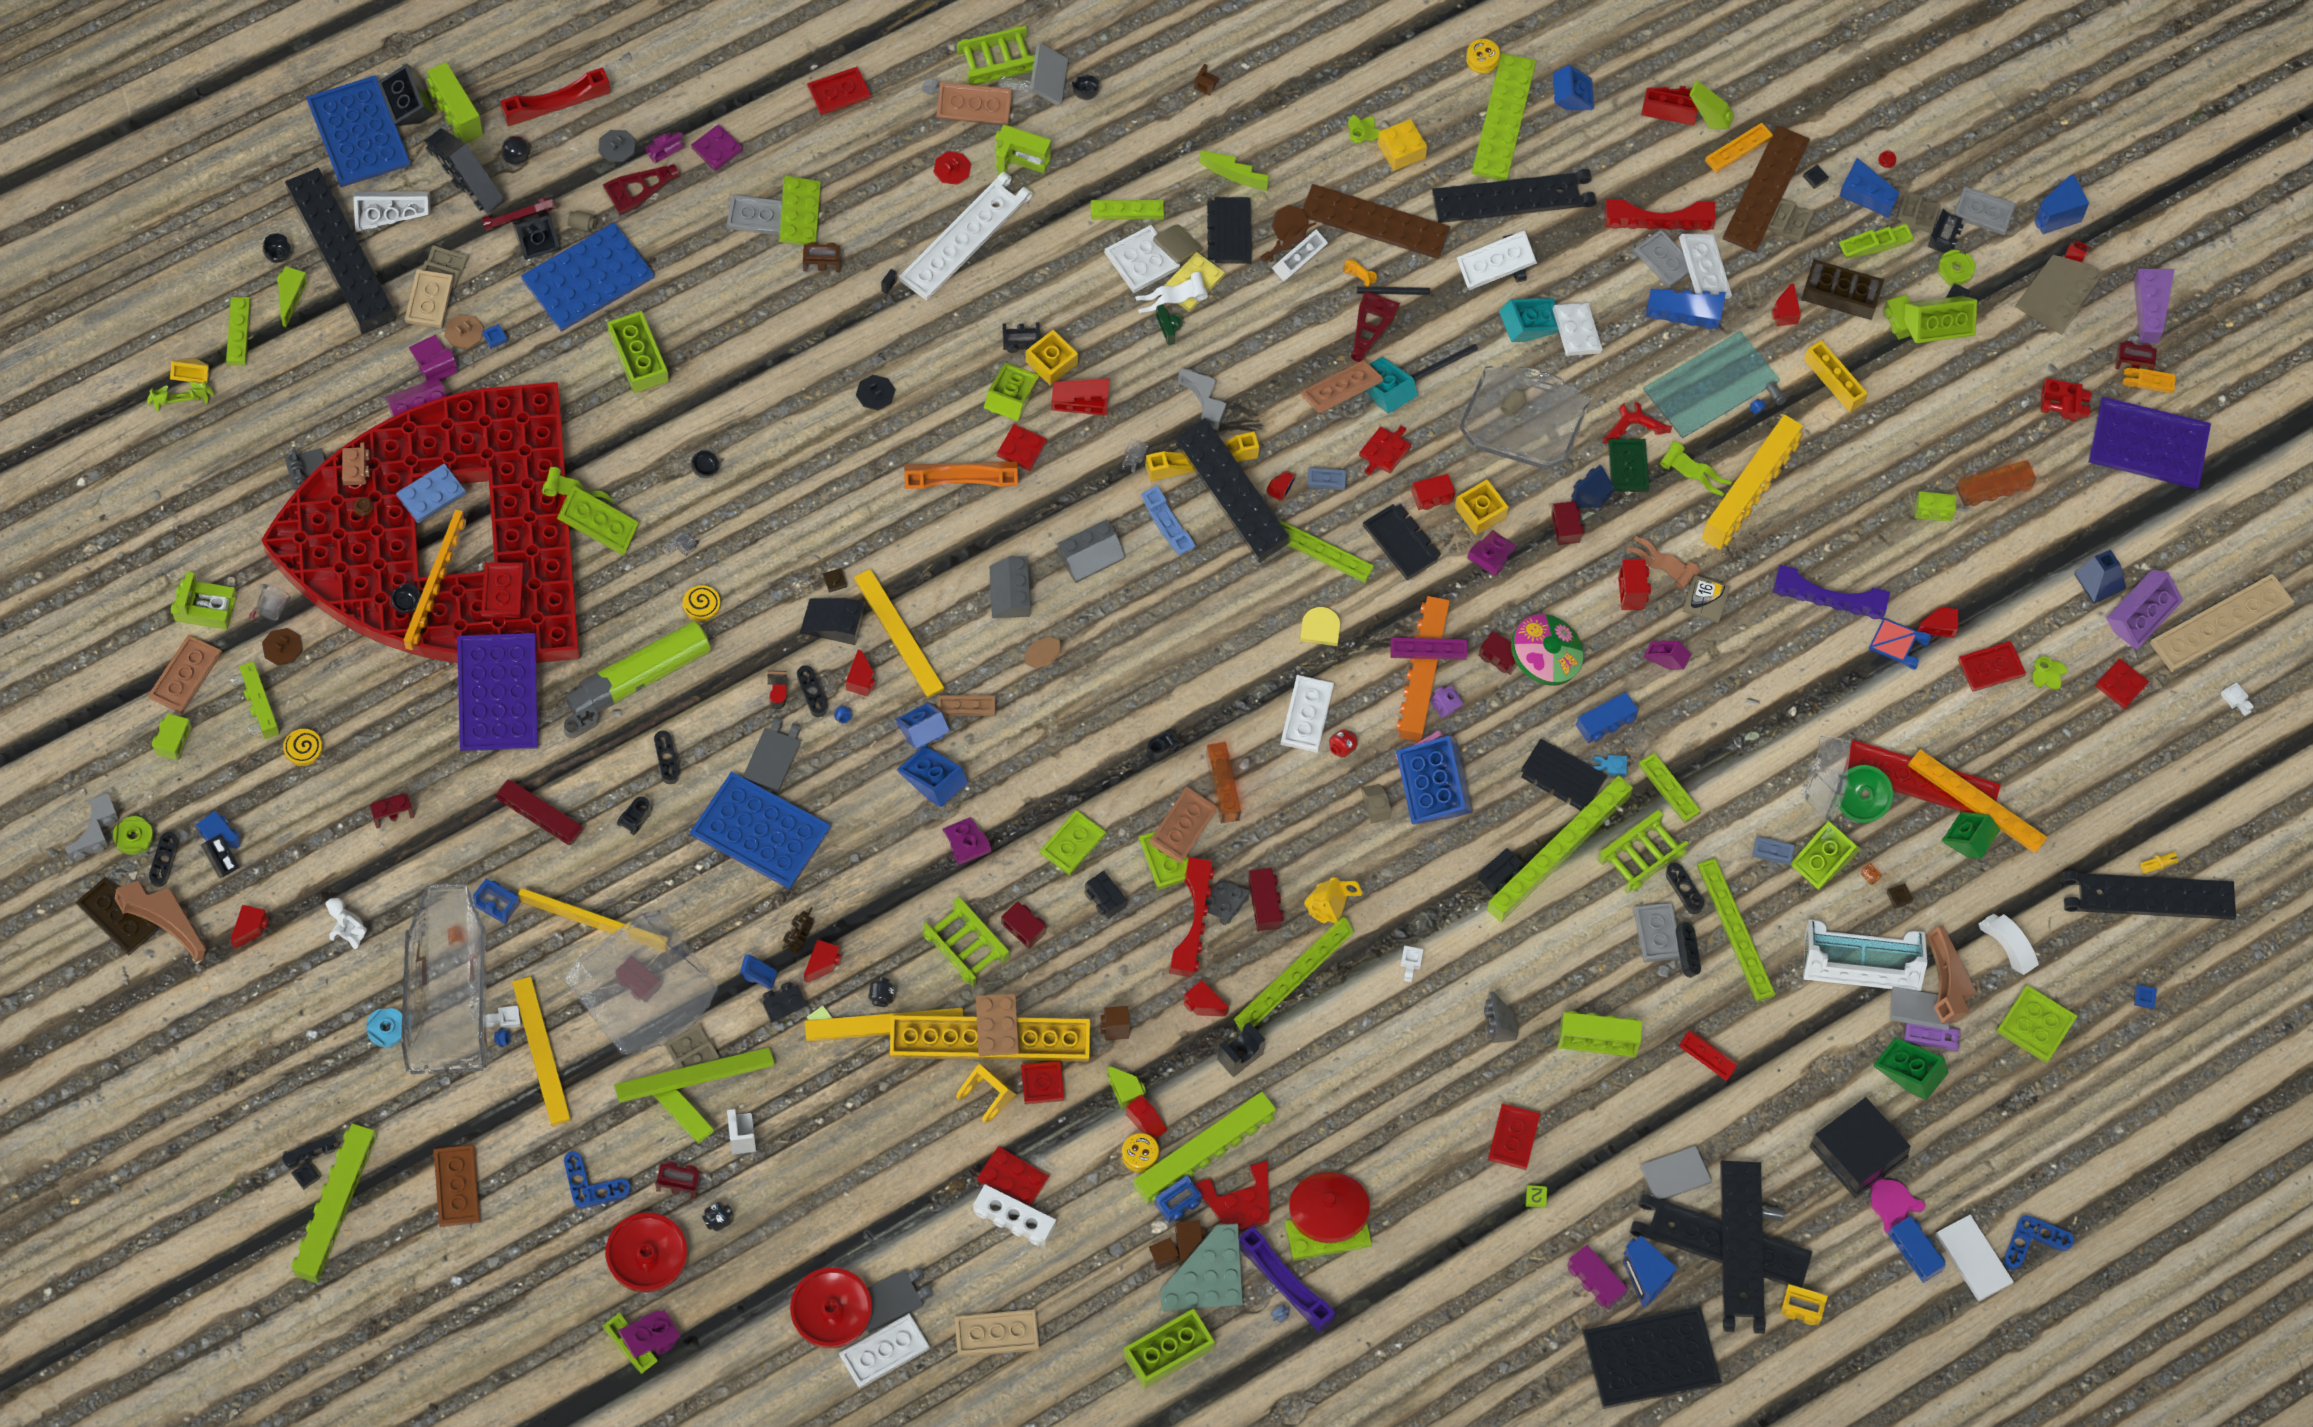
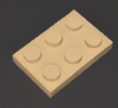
(429, 298)

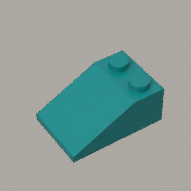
(1529, 318)
(1395, 389)

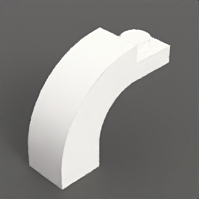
(2012, 940)

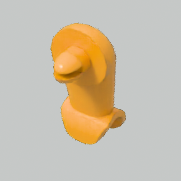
(1354, 268)

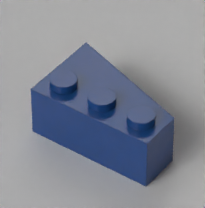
(1869, 190)

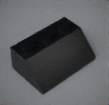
(406, 96)

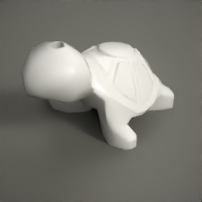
(348, 924)

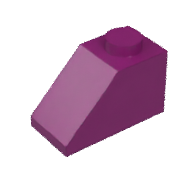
(1668, 654)

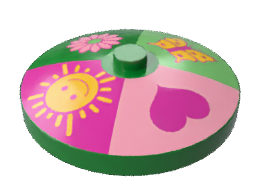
(1547, 649)

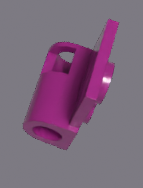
(664, 146)
(433, 359)
(1491, 553)
(966, 841)
(650, 1333)

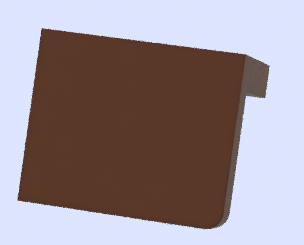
(1205, 82)
(1164, 1253)

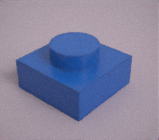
(494, 336)
(2145, 997)

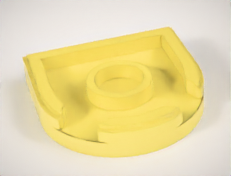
(1320, 627)

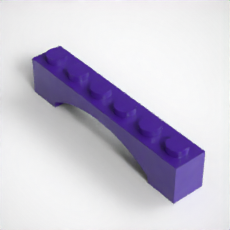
(1793, 585)
(1310, 1306)

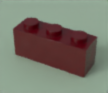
(1265, 899)

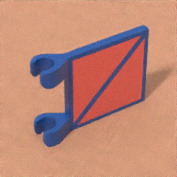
(1896, 642)

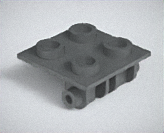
(303, 465)
(1226, 900)

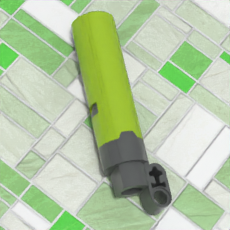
(633, 674)

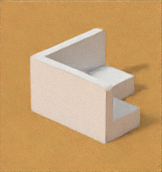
(741, 1132)

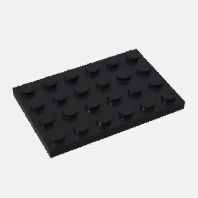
(1651, 1357)

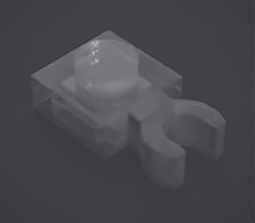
(1134, 453)

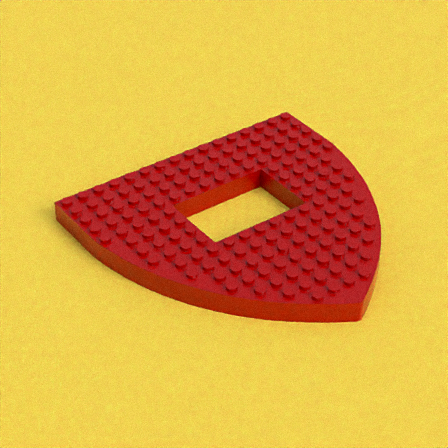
(357, 561)

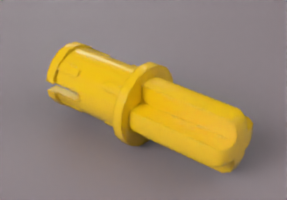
(2158, 862)

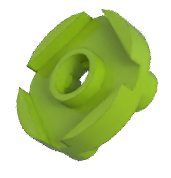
(1959, 276)
(133, 846)

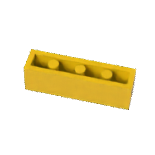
(1835, 376)

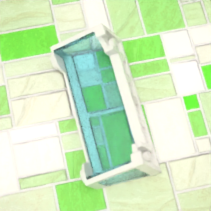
(1864, 958)

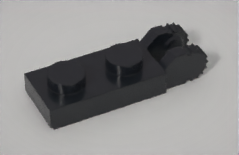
(310, 1151)

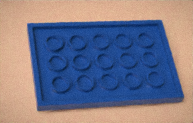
(357, 131)
(587, 276)
(760, 830)

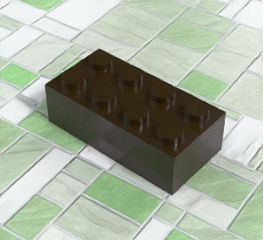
(1842, 289)

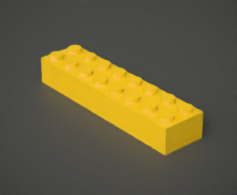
(1753, 482)

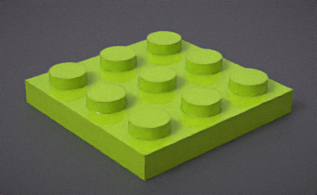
(2036, 1024)

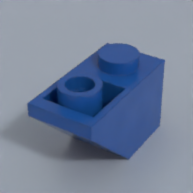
(215, 825)

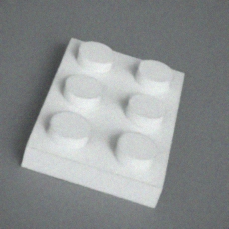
(1577, 329)

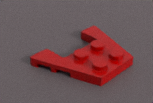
(1245, 1207)

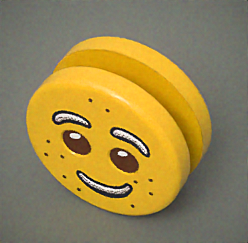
(1483, 56)
(1140, 1152)

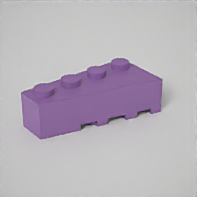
(2152, 300)

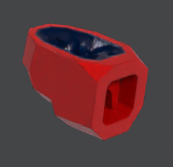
(1280, 485)

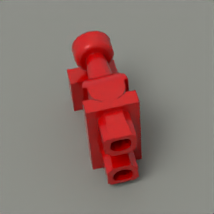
(2070, 397)

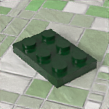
(1628, 465)

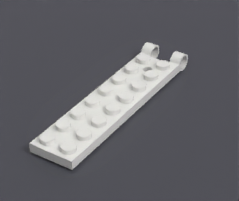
(963, 237)

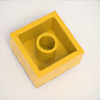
(1402, 144)
(1051, 357)
(1481, 507)

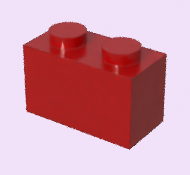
(1433, 492)

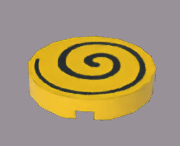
(701, 603)
(302, 747)

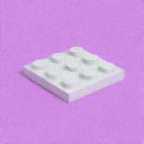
(1140, 259)

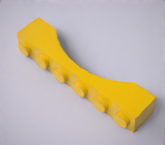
(1169, 464)

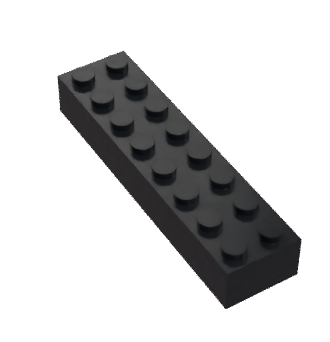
(1232, 490)

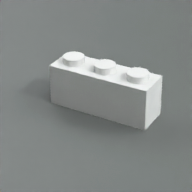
(1299, 255)

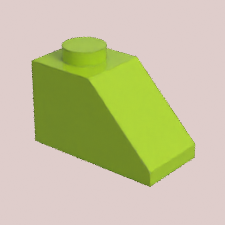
(1125, 1086)

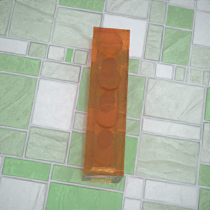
(1996, 483)
(1223, 782)

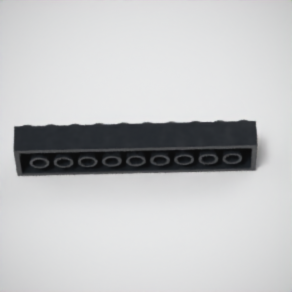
(340, 251)

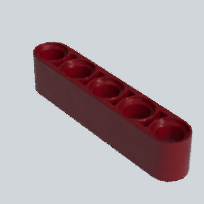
(539, 812)

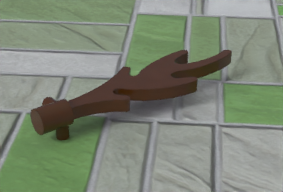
(1290, 238)

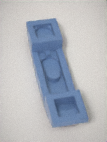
(1166, 522)

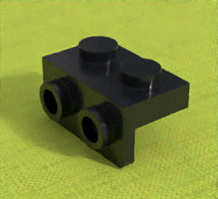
(783, 1001)

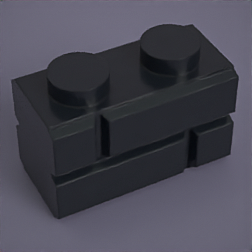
(1500, 871)
(1105, 895)

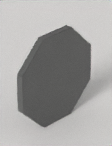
(616, 146)

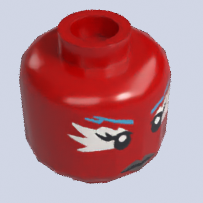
(1343, 743)

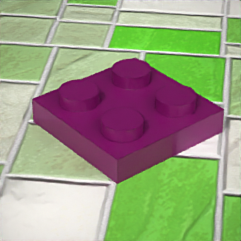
(716, 147)

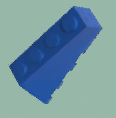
(1686, 307)

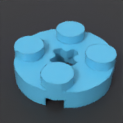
(375, 1030)

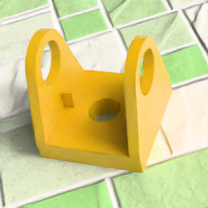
(1005, 1096)

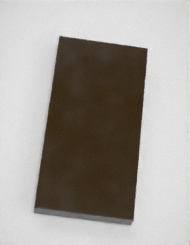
(124, 929)

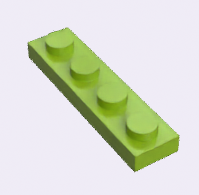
(1127, 209)
(238, 331)
(1669, 788)

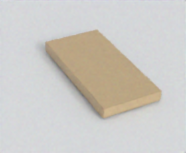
(996, 1333)

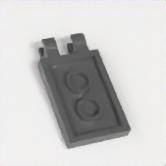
(773, 756)
(896, 1298)

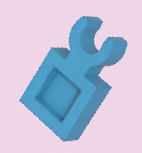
(1614, 765)

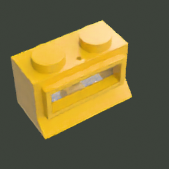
(1803, 1305)

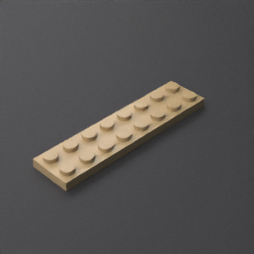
(2222, 623)

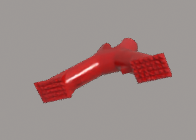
(1634, 418)

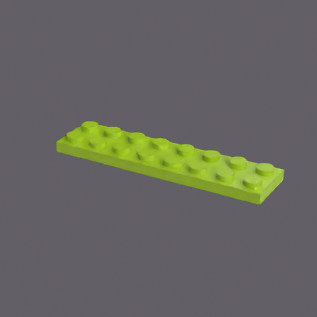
(1504, 117)

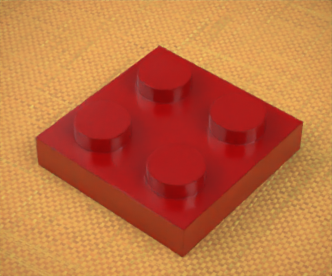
(1021, 447)
(2122, 683)
(1042, 1082)

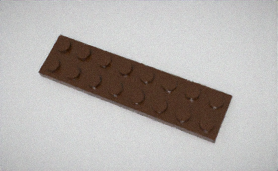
(1766, 189)
(1375, 221)

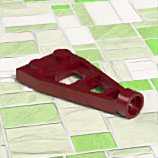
(621, 198)
(543, 205)
(1377, 306)

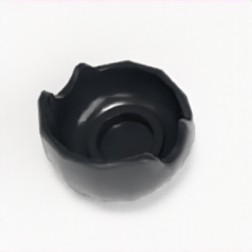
(1086, 87)
(515, 150)
(276, 248)
(704, 464)
(405, 598)

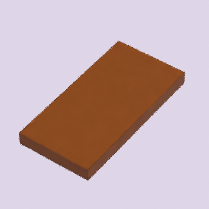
(456, 1185)

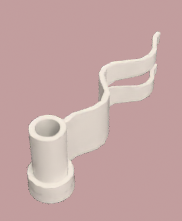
(1176, 294)

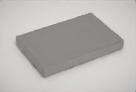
(1048, 74)
(1984, 210)
(754, 215)
(1663, 258)
(1657, 932)
(1915, 1008)
(1675, 1174)

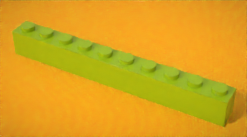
(1559, 849)

